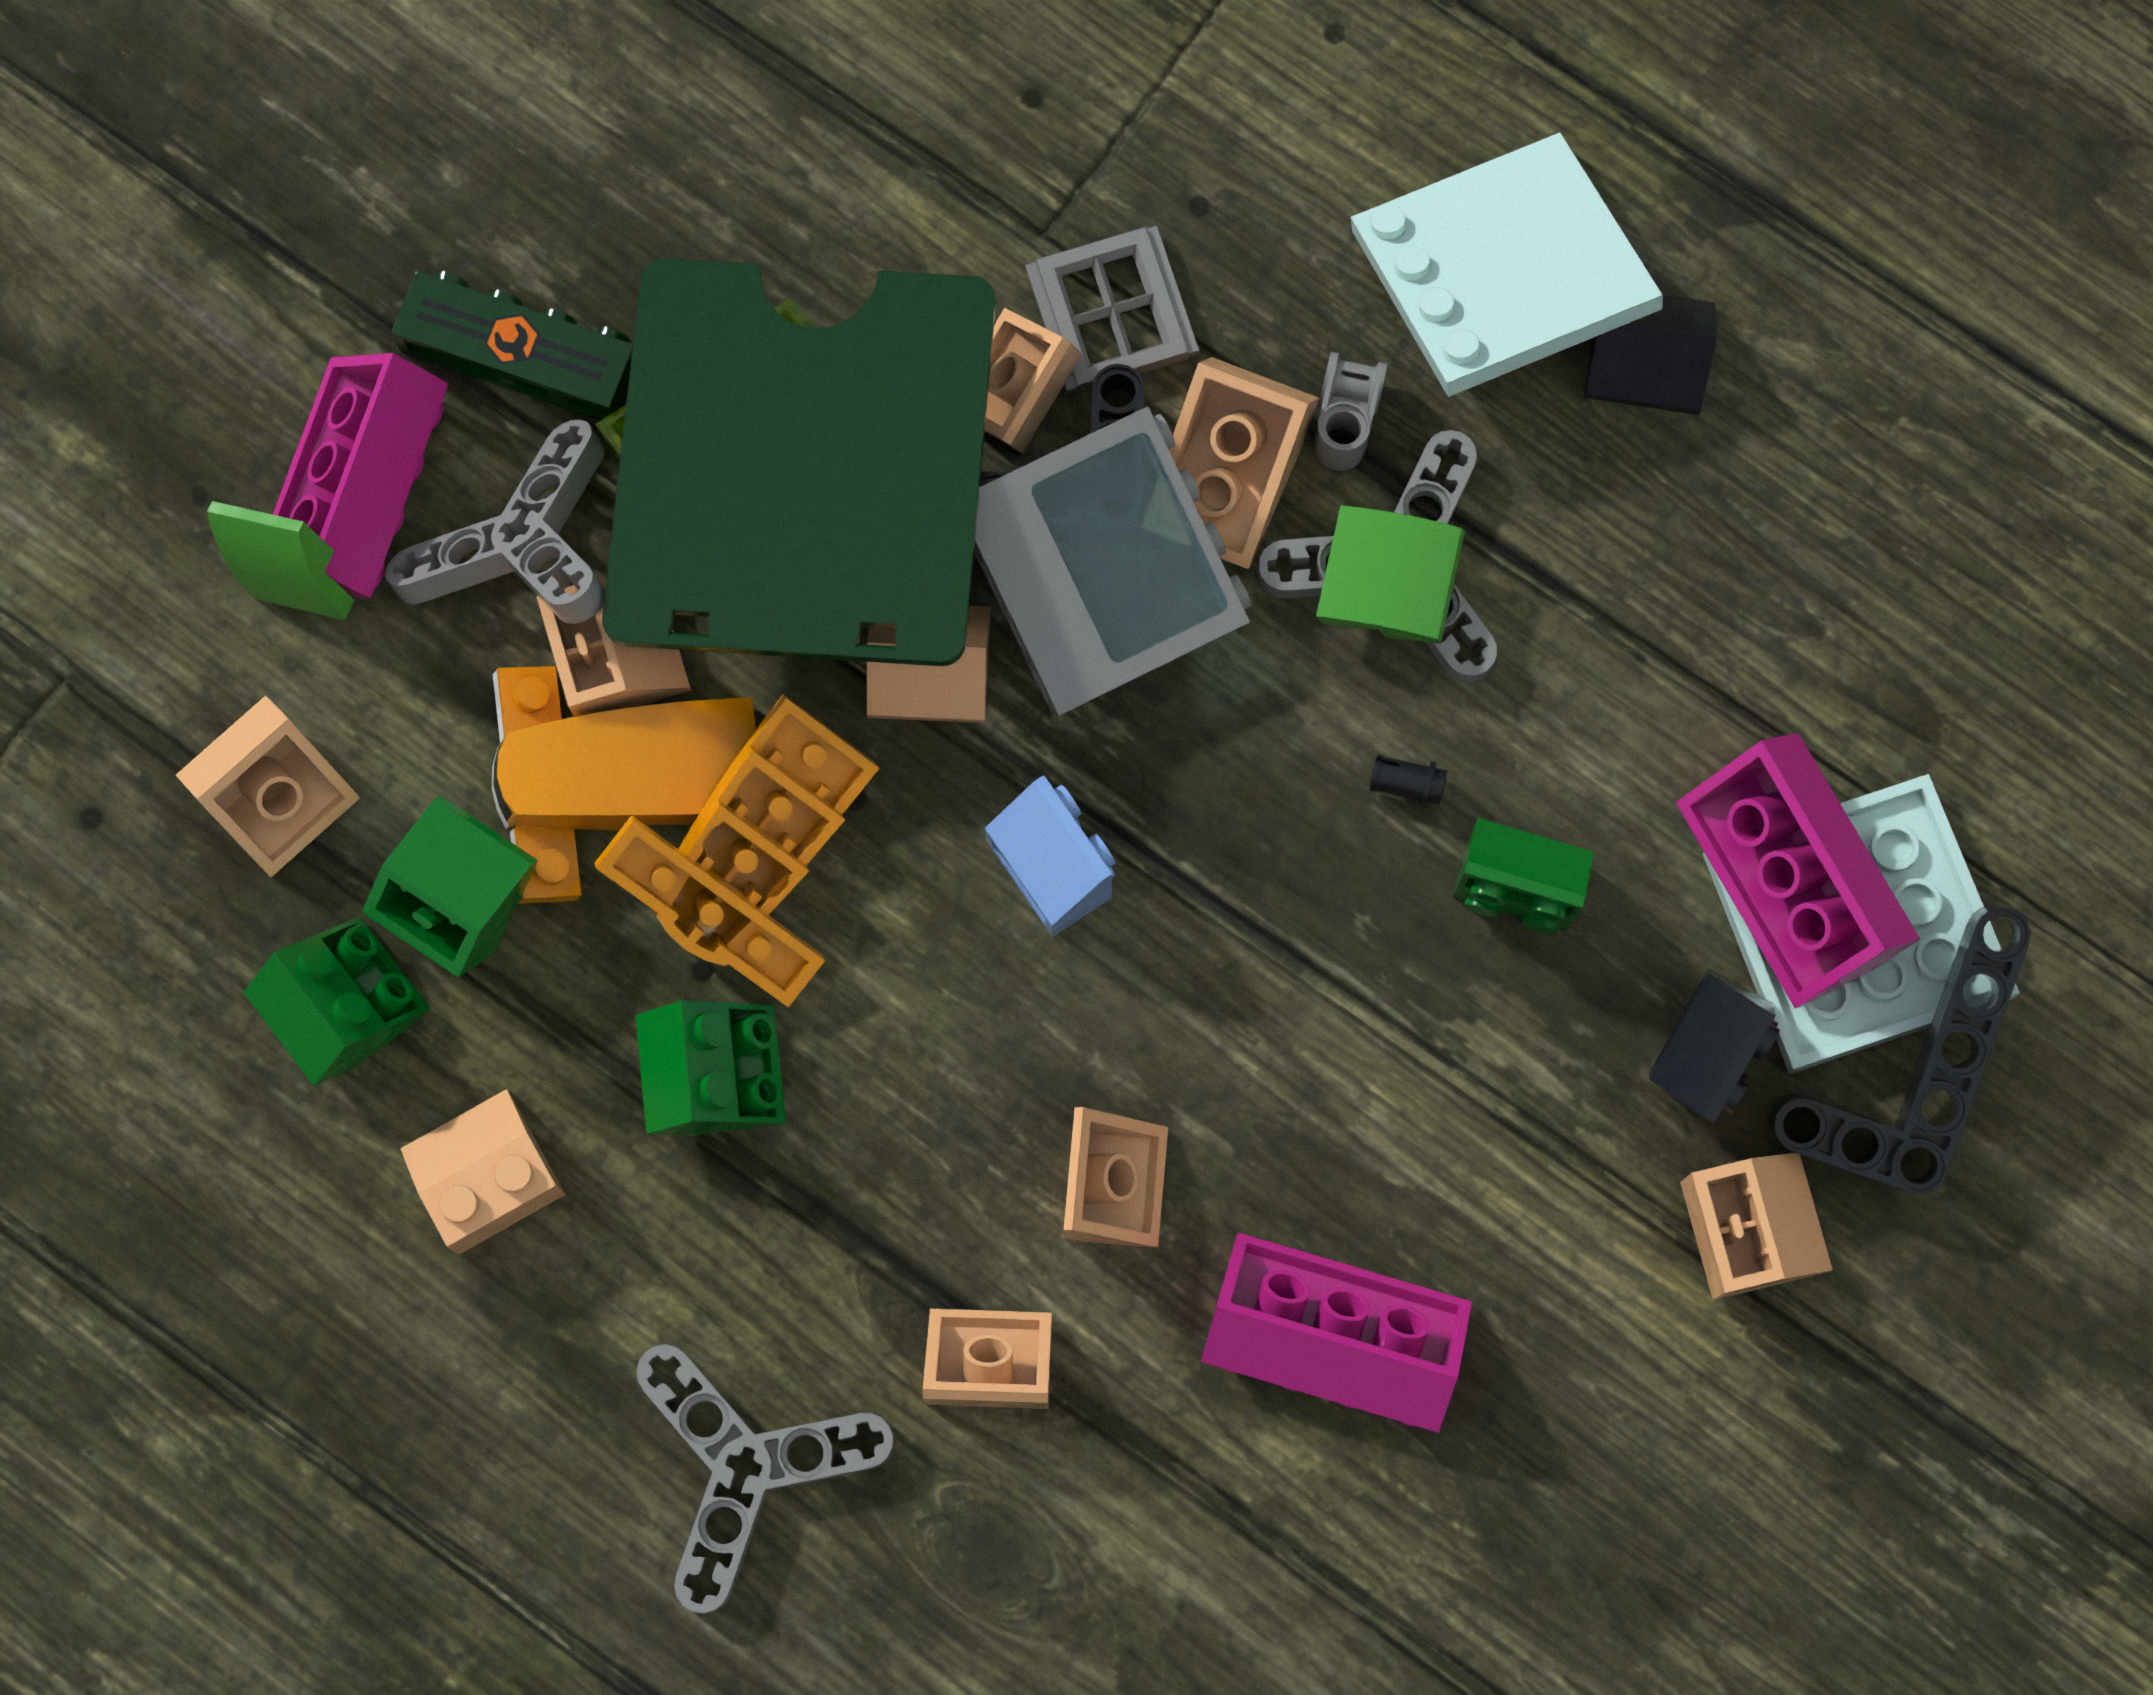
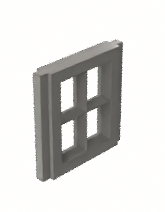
(1161, 294)

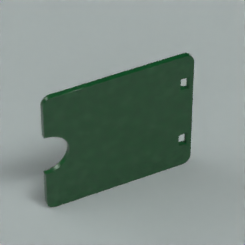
(800, 468)

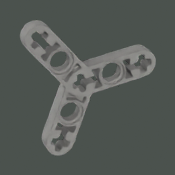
(1457, 479)
(519, 537)
(733, 1440)

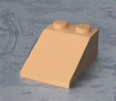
(1240, 447)

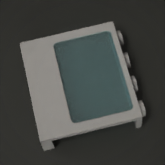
(1105, 561)

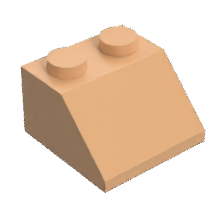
(268, 786)
(481, 1173)

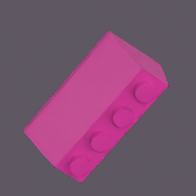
(361, 460)
(1796, 869)
(1338, 1332)

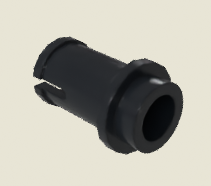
(1408, 779)

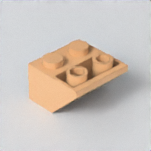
(606, 675)
(1755, 1224)

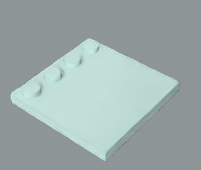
(1505, 264)
(1930, 879)

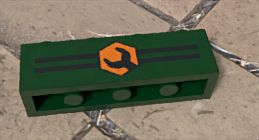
(514, 345)

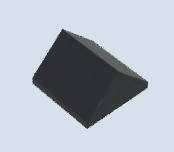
(1656, 359)

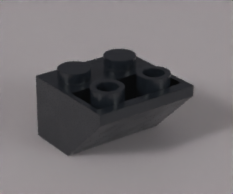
(1713, 1046)

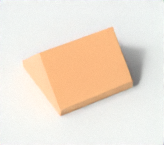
(1024, 377)
(932, 692)
(1115, 1180)
(988, 1358)

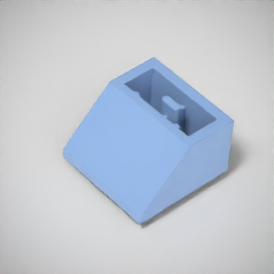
(1051, 856)

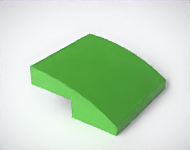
(278, 560)
(1390, 574)

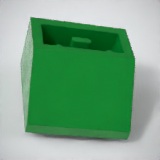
(1523, 877)
(450, 887)
(335, 999)
(709, 1068)

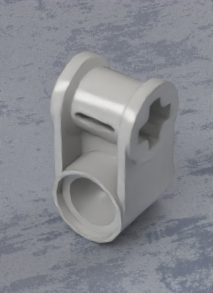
(1349, 403)

